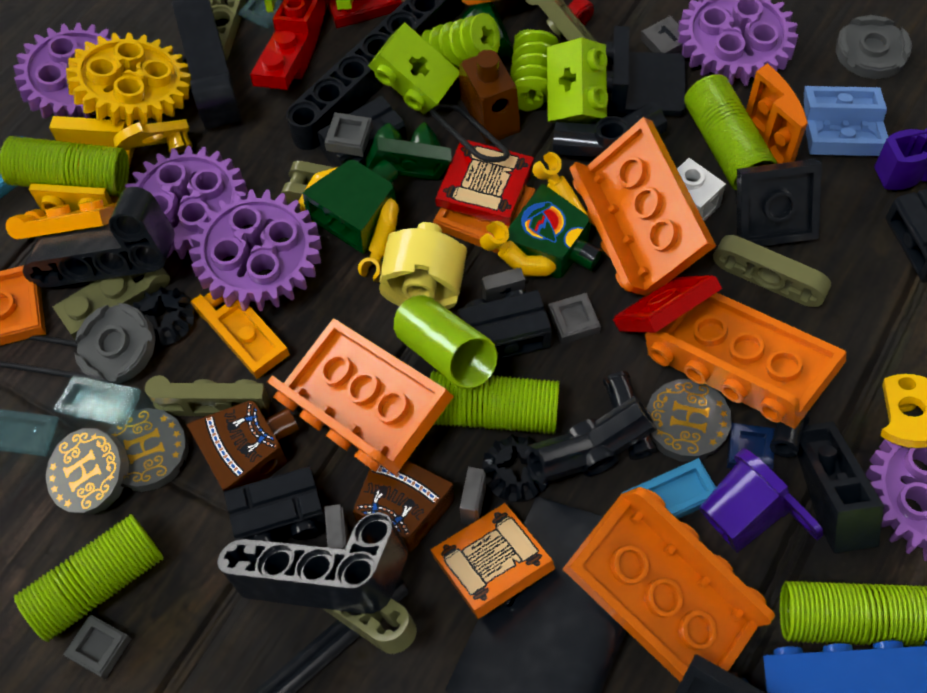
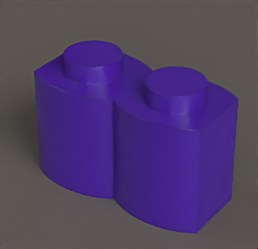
(903, 159)

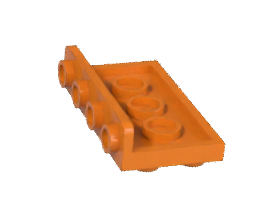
(642, 210)
(748, 357)
(363, 397)
(666, 585)

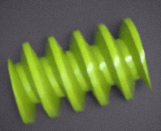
(464, 37)
(530, 67)

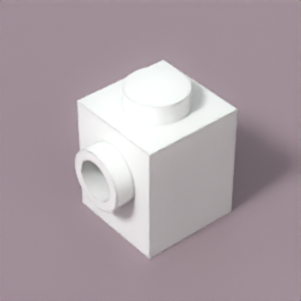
(703, 187)

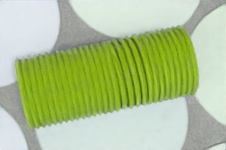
(726, 126)
(56, 163)
(445, 341)
(511, 404)
(93, 572)
(844, 614)

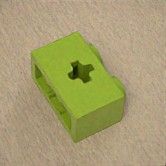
(408, 52)
(577, 81)

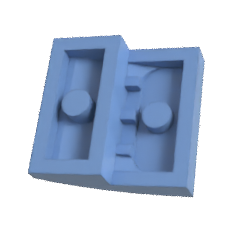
(845, 120)

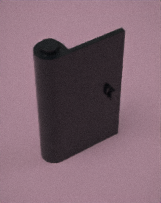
(552, 632)

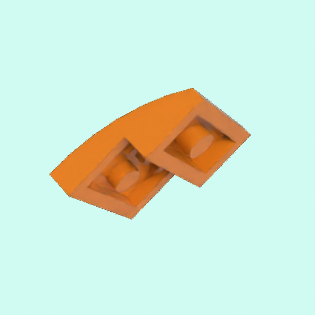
(777, 114)

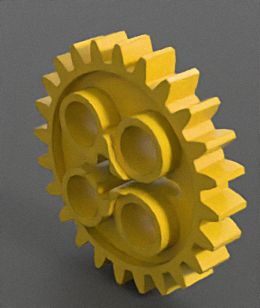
(128, 79)

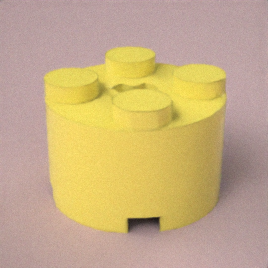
(422, 264)

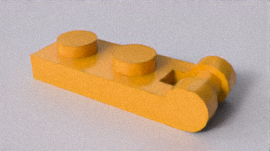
(59, 219)
(243, 333)

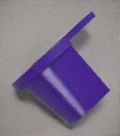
(751, 502)

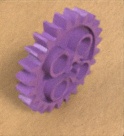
(737, 36)
(43, 70)
(188, 187)
(225, 238)
(888, 468)

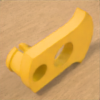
(169, 132)
(901, 395)

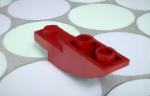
(291, 45)

